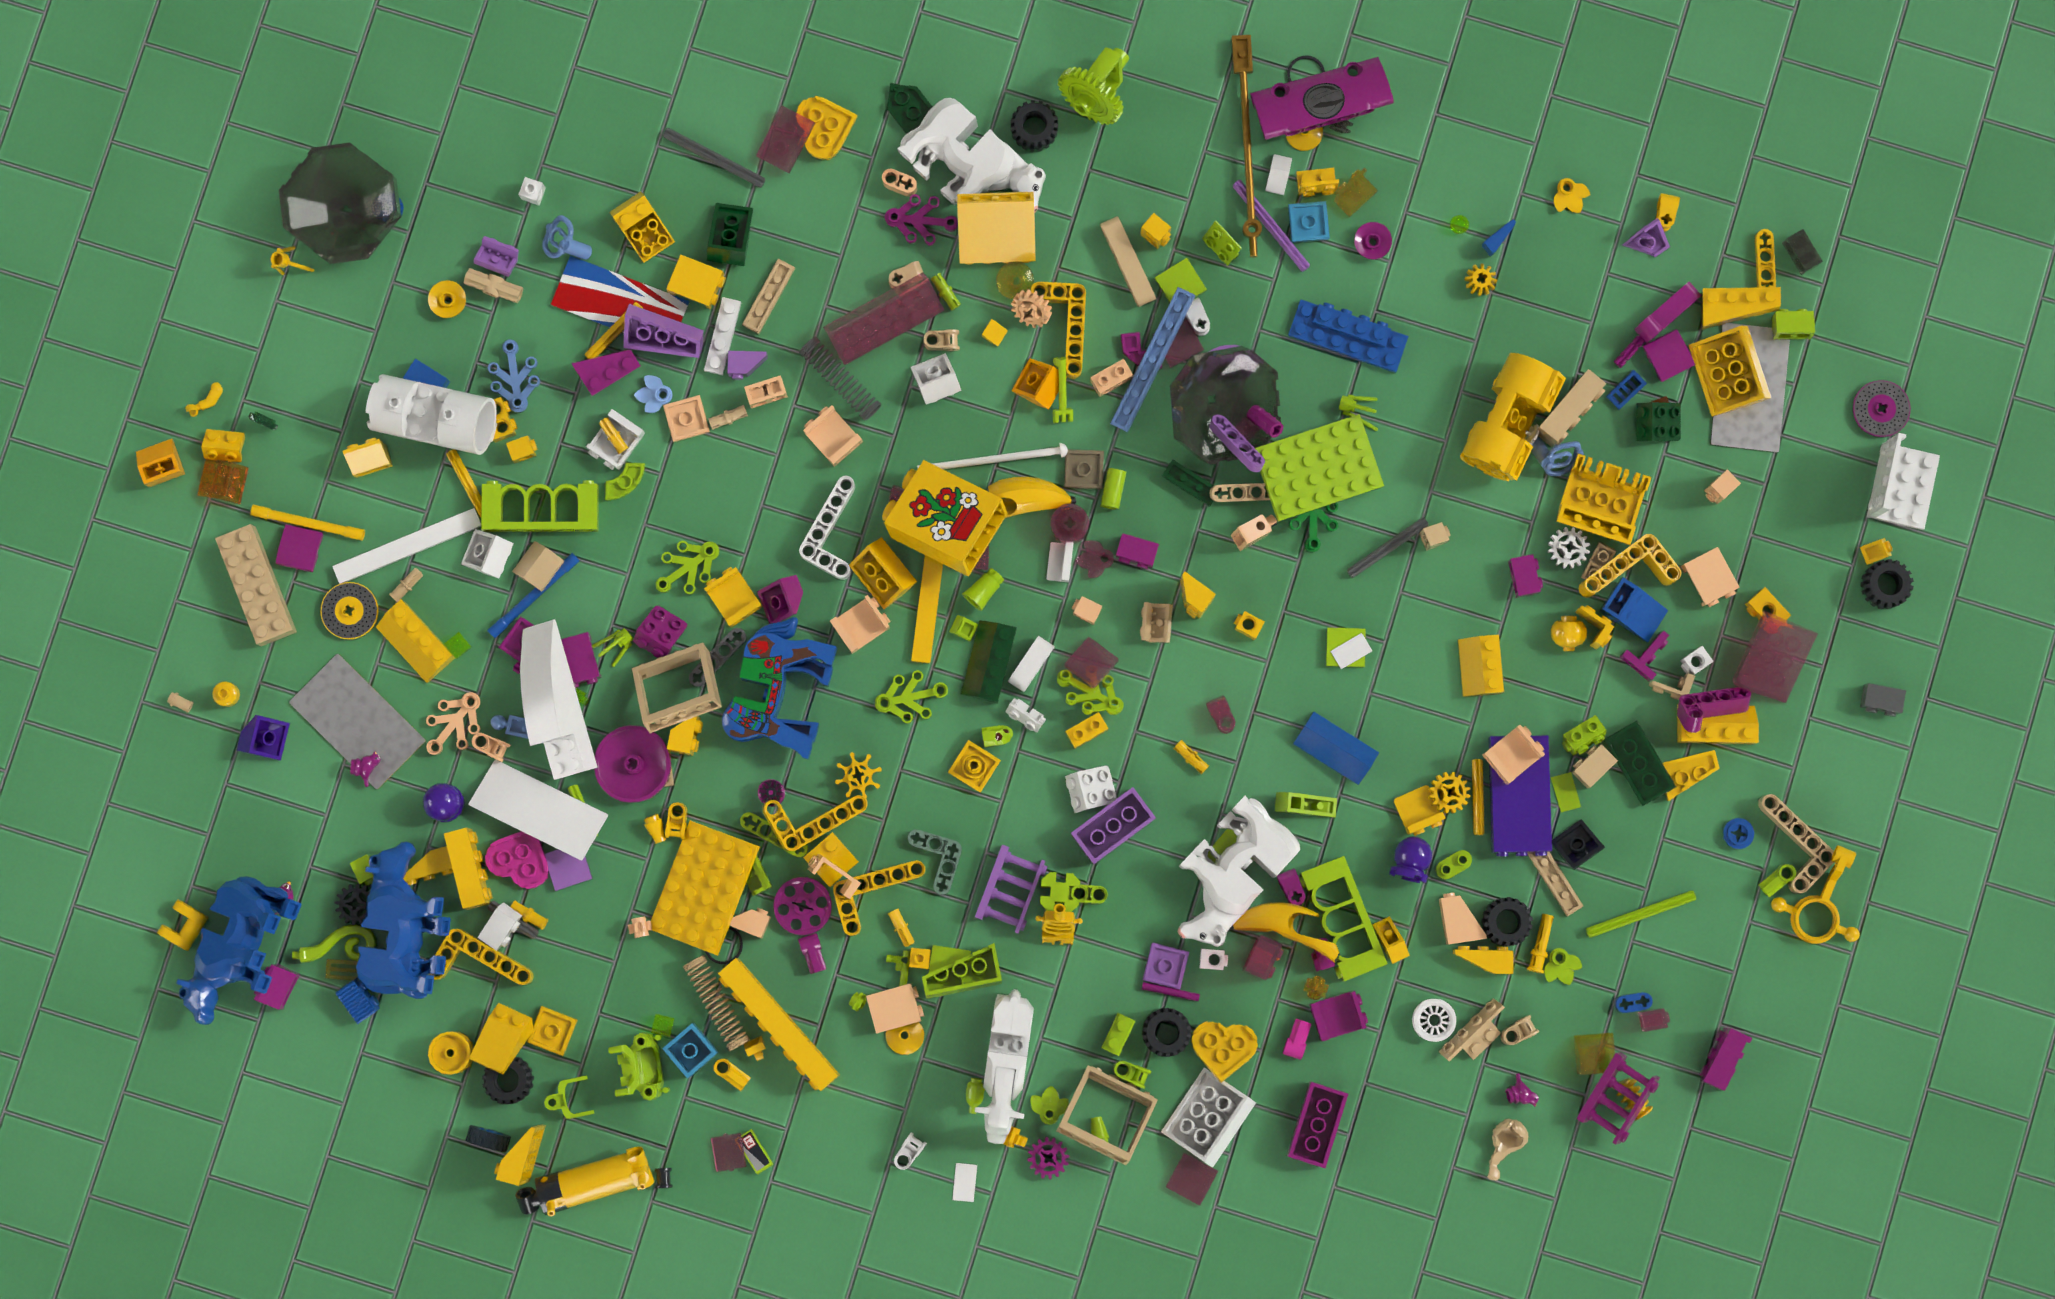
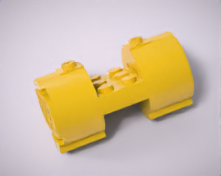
(1522, 391)

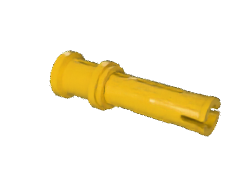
(1539, 952)

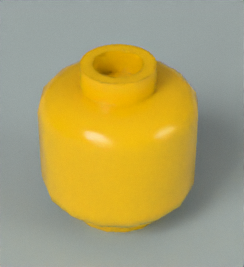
(226, 694)

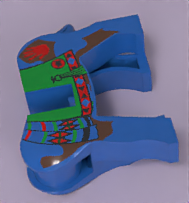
(766, 663)

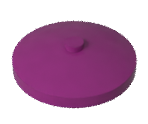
(632, 764)

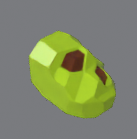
(996, 735)

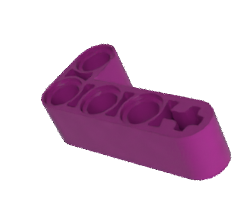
(1667, 312)
(1701, 705)

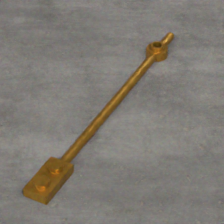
(1243, 65)

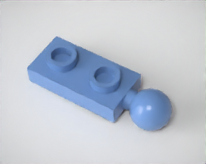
(514, 726)

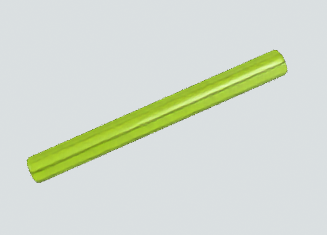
(1640, 914)

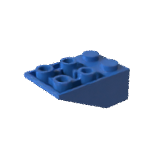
(1633, 609)

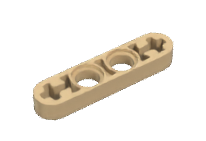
(1246, 492)

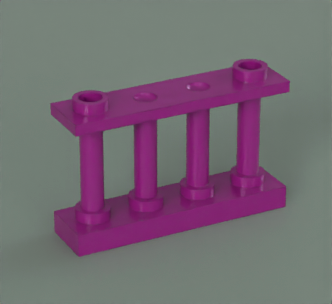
(1599, 1097)

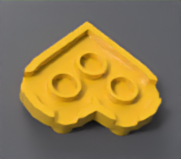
(830, 128)
(1224, 1048)

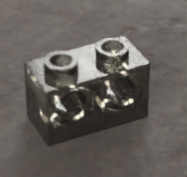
(1802, 252)

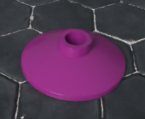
(1374, 231)

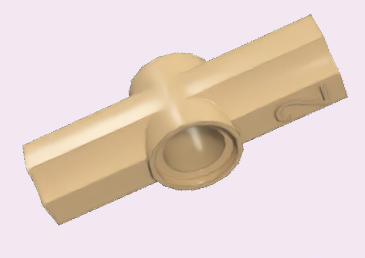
(493, 285)

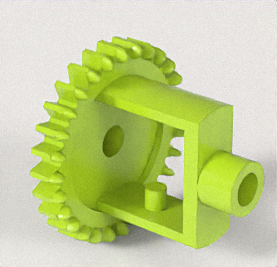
(1094, 90)

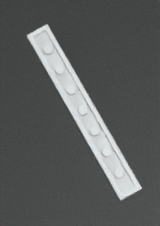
(407, 546)

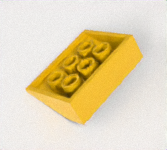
(1729, 371)
(520, 1160)

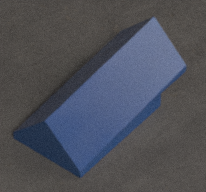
(1336, 748)

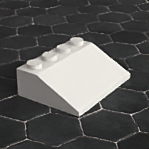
(1208, 1117)

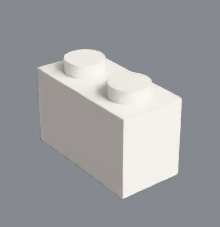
(500, 926)

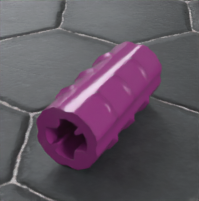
(1265, 421)

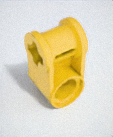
(1667, 209)
(675, 822)

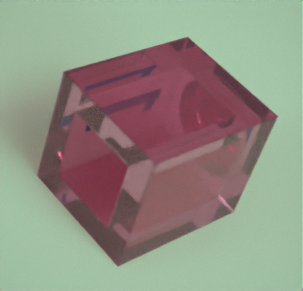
(1654, 1019)

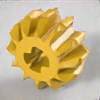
(1474, 275)

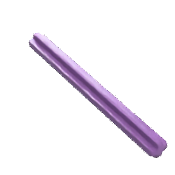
(1274, 229)

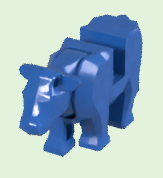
(406, 917)
(235, 953)

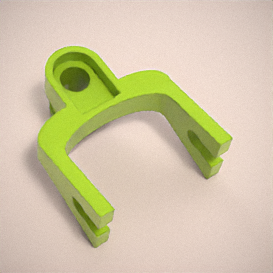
(561, 1100)

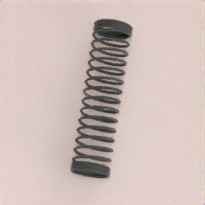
(808, 347)

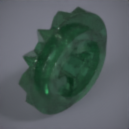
(263, 420)

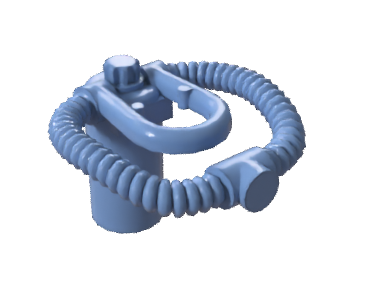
(567, 245)
(1546, 457)

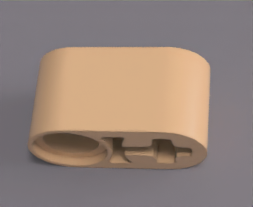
(906, 179)

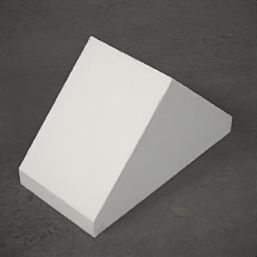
(1278, 174)

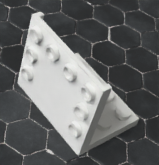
(1903, 484)

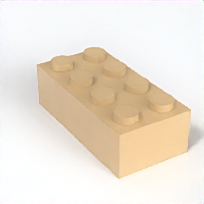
(1567, 412)

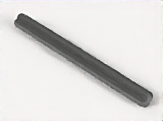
(714, 157)

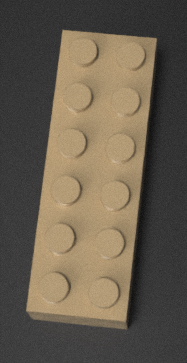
(255, 585)

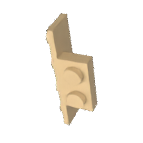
(1475, 1034)

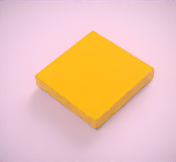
(552, 1031)

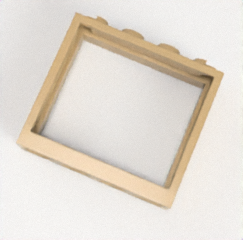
(683, 710)
(1093, 1142)

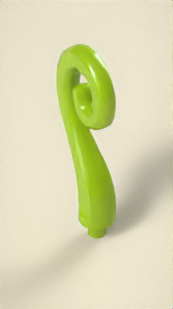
(312, 953)

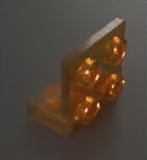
(223, 481)

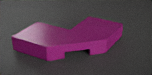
(1132, 347)

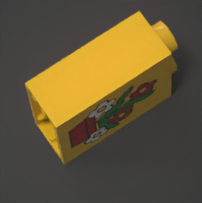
(944, 517)

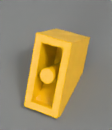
(1391, 940)

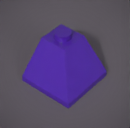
(264, 737)

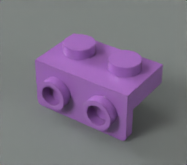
(496, 256)

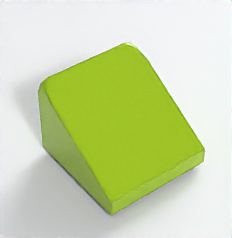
(963, 627)

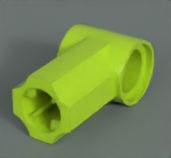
(1776, 881)

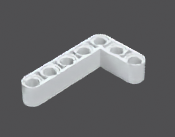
(826, 528)

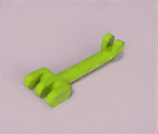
(1063, 410)

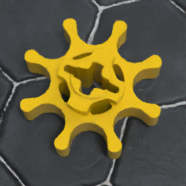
(867, 773)

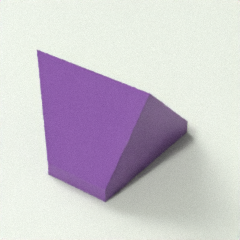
(1649, 239)

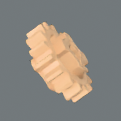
(1031, 308)

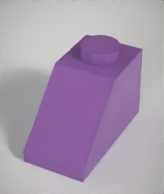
(744, 363)

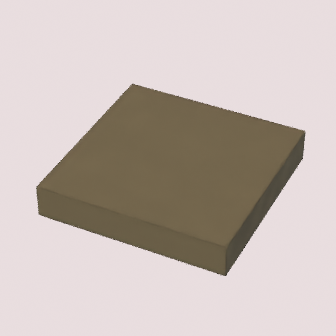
(1084, 469)

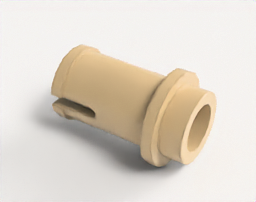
(180, 702)

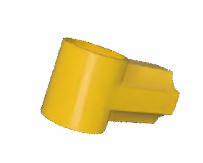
(733, 1074)

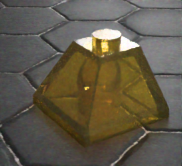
(1593, 1052)

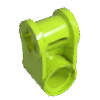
(1133, 1073)

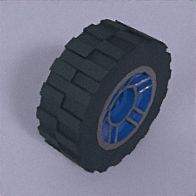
(488, 1138)

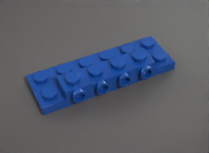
(1348, 334)

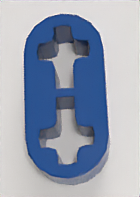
(1634, 1007)

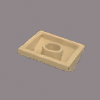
(538, 566)

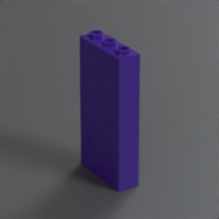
(1522, 807)

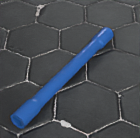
(498, 627)

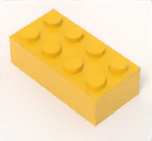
(467, 868)

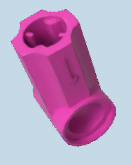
(1295, 1044)

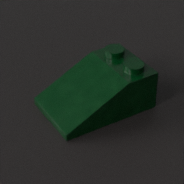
(729, 234)

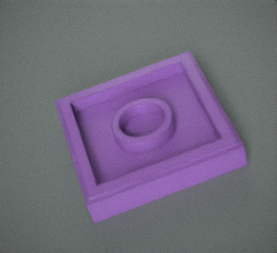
(566, 869)
(1165, 966)

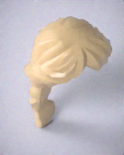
(1507, 1138)

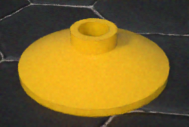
(1306, 141)
(444, 290)
(909, 1045)

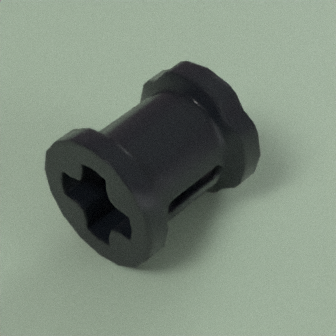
(663, 1178)

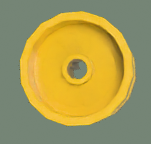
(439, 1055)

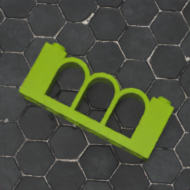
(493, 508)
(1328, 872)

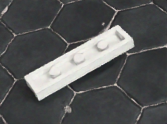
(722, 336)

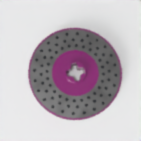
(1880, 423)

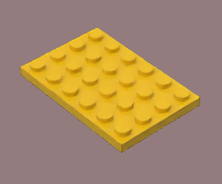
(704, 887)

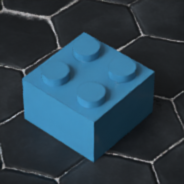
(690, 1050)

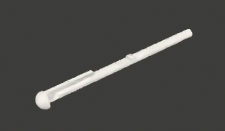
(1003, 457)

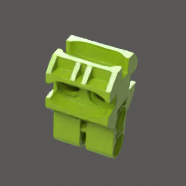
(1064, 892)

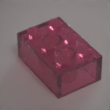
(1262, 958)

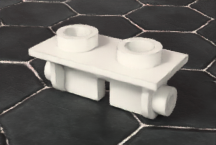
(1032, 720)

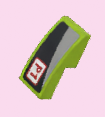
(755, 1152)

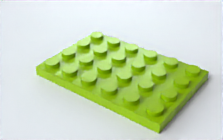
(1319, 467)

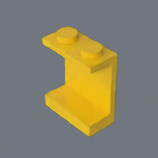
(696, 281)
(732, 596)

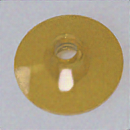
(1006, 277)

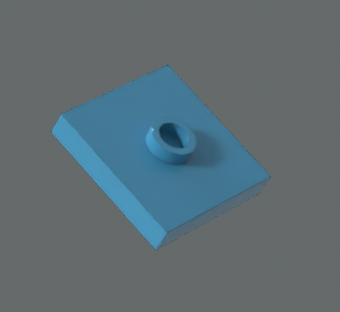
(1308, 221)

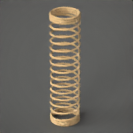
(698, 962)

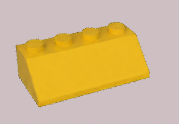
(414, 641)
(1724, 729)

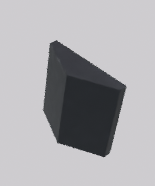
(1577, 844)

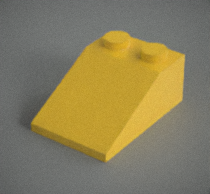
(501, 1038)

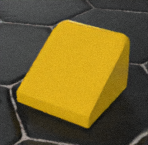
(994, 332)

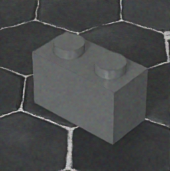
(1883, 699)

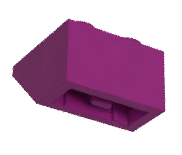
(280, 987)

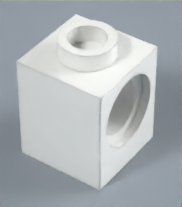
(532, 191)
(1703, 657)
(1204, 959)

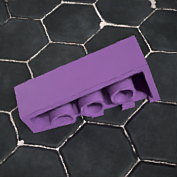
(660, 334)

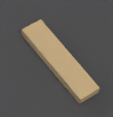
(768, 296)
(1556, 882)

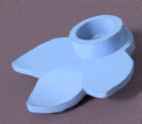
(651, 394)

